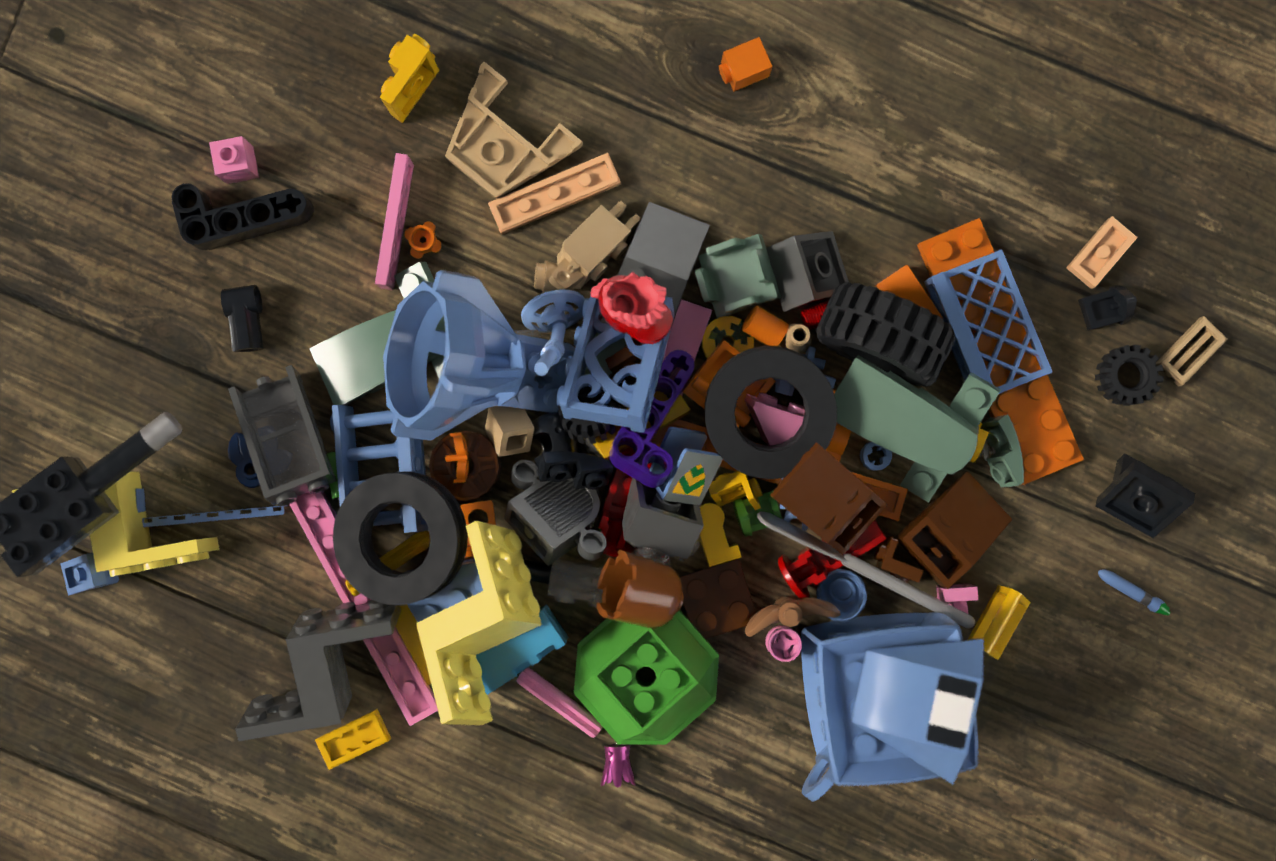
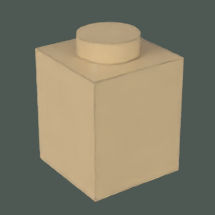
(509, 430)

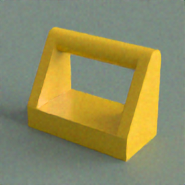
(1000, 620)

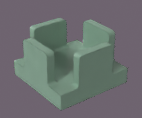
(737, 275)

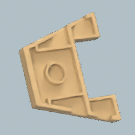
(495, 152)

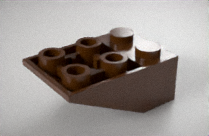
(828, 499)
(954, 530)

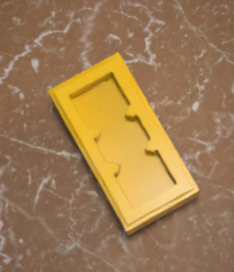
(353, 739)

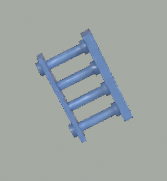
(407, 450)

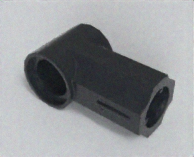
(242, 309)

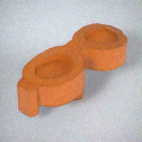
(461, 457)

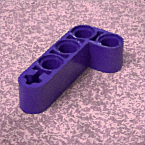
(644, 449)

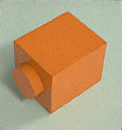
(745, 64)

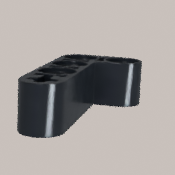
(246, 212)

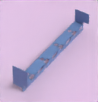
(140, 501)

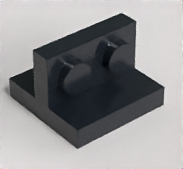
(1143, 497)

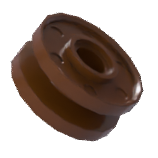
(485, 472)

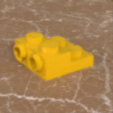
(413, 71)

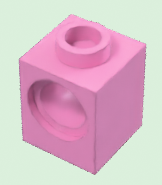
(234, 160)

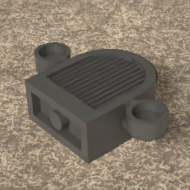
(554, 515)

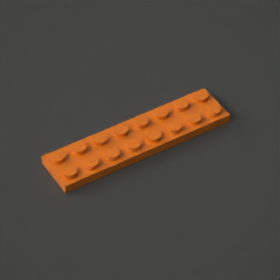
(1033, 406)

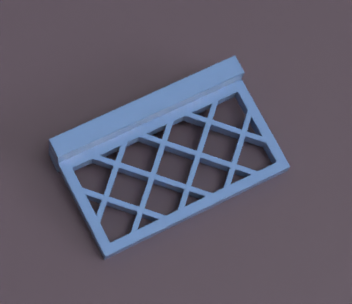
(965, 344)

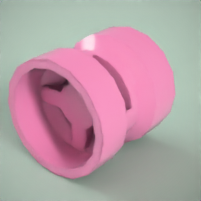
(786, 648)

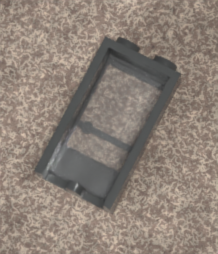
(283, 438)

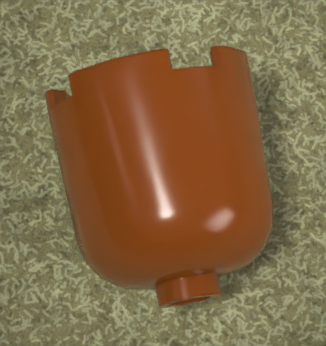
(639, 591)

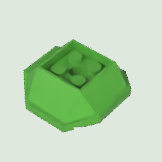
(640, 710)

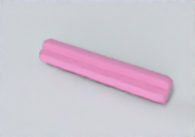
(559, 702)

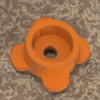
(414, 235)

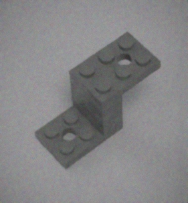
(318, 670)

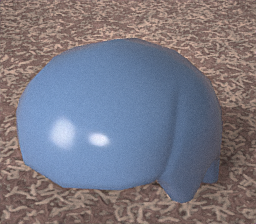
(844, 591)

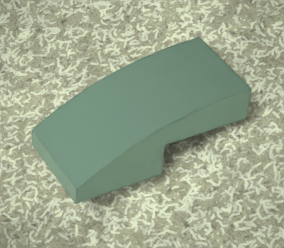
(1007, 462)

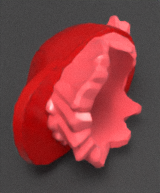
(634, 307)

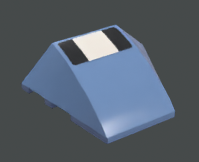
(922, 701)

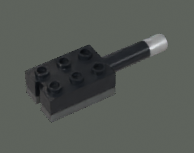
(70, 501)

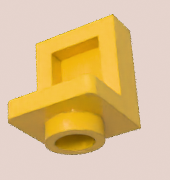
(734, 486)

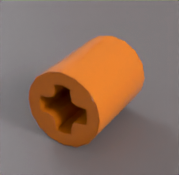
(765, 326)

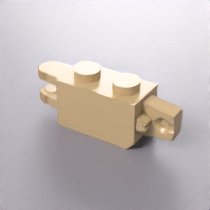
(591, 246)

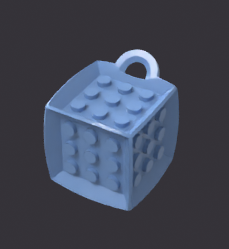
(831, 676)

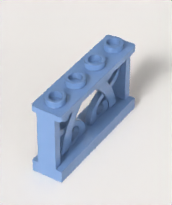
(635, 397)

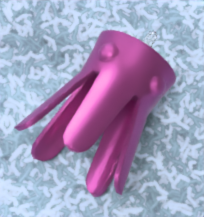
(616, 764)

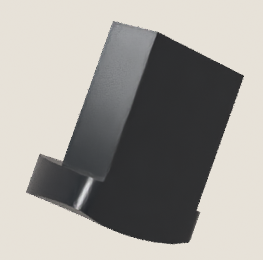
(1108, 307)

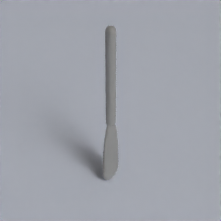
(866, 569)

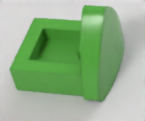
(747, 515)

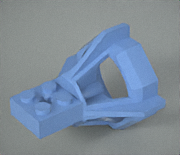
(481, 365)

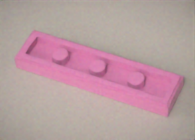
(394, 222)

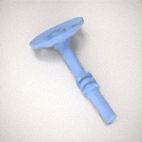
(556, 322)

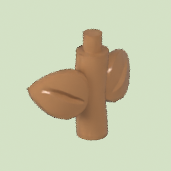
(789, 613)

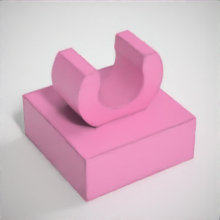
(958, 595)

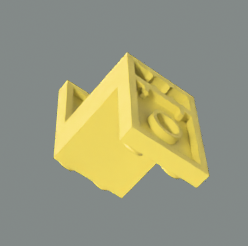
(126, 546)
(478, 624)

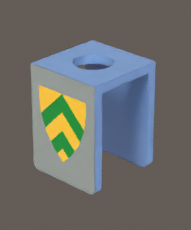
(691, 468)

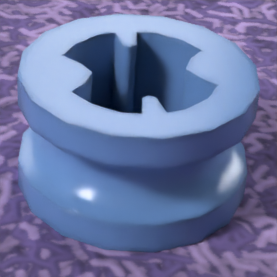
(884, 461)

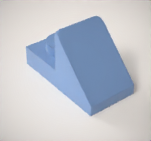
(81, 575)

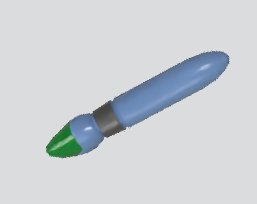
(1153, 603)

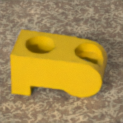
(714, 538)

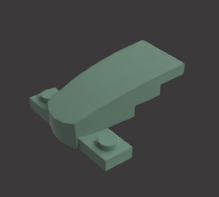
(354, 358)
(914, 421)

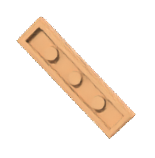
(554, 193)

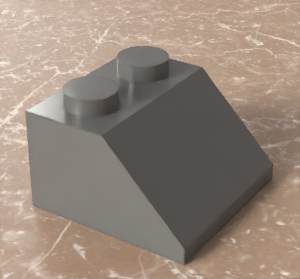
(806, 269)
(660, 523)

